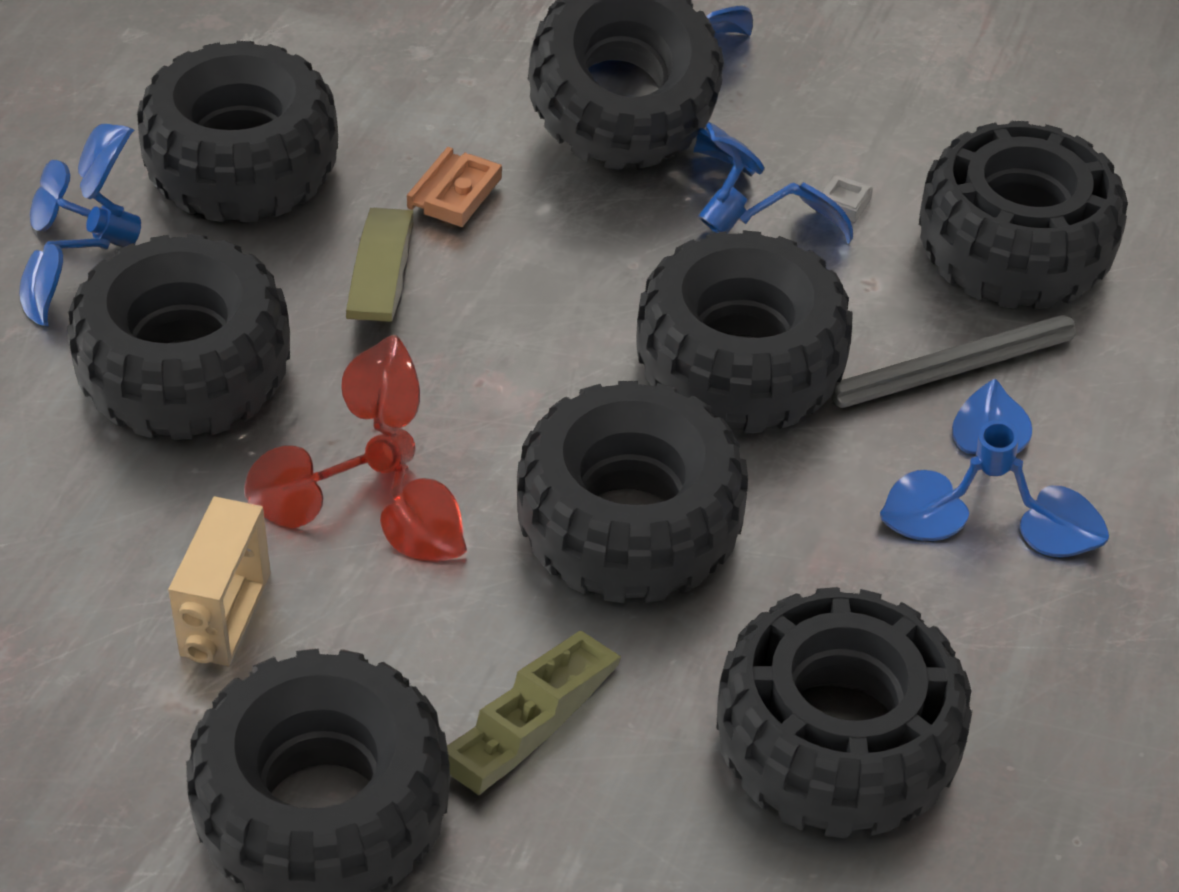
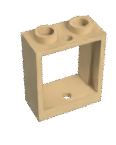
(220, 581)

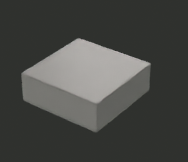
(849, 195)

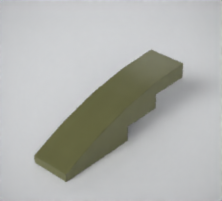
(380, 265)
(531, 711)

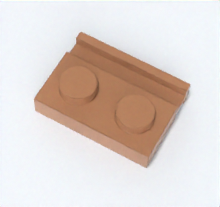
(454, 186)

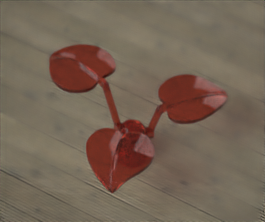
(385, 388)

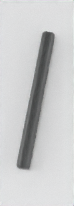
(953, 361)

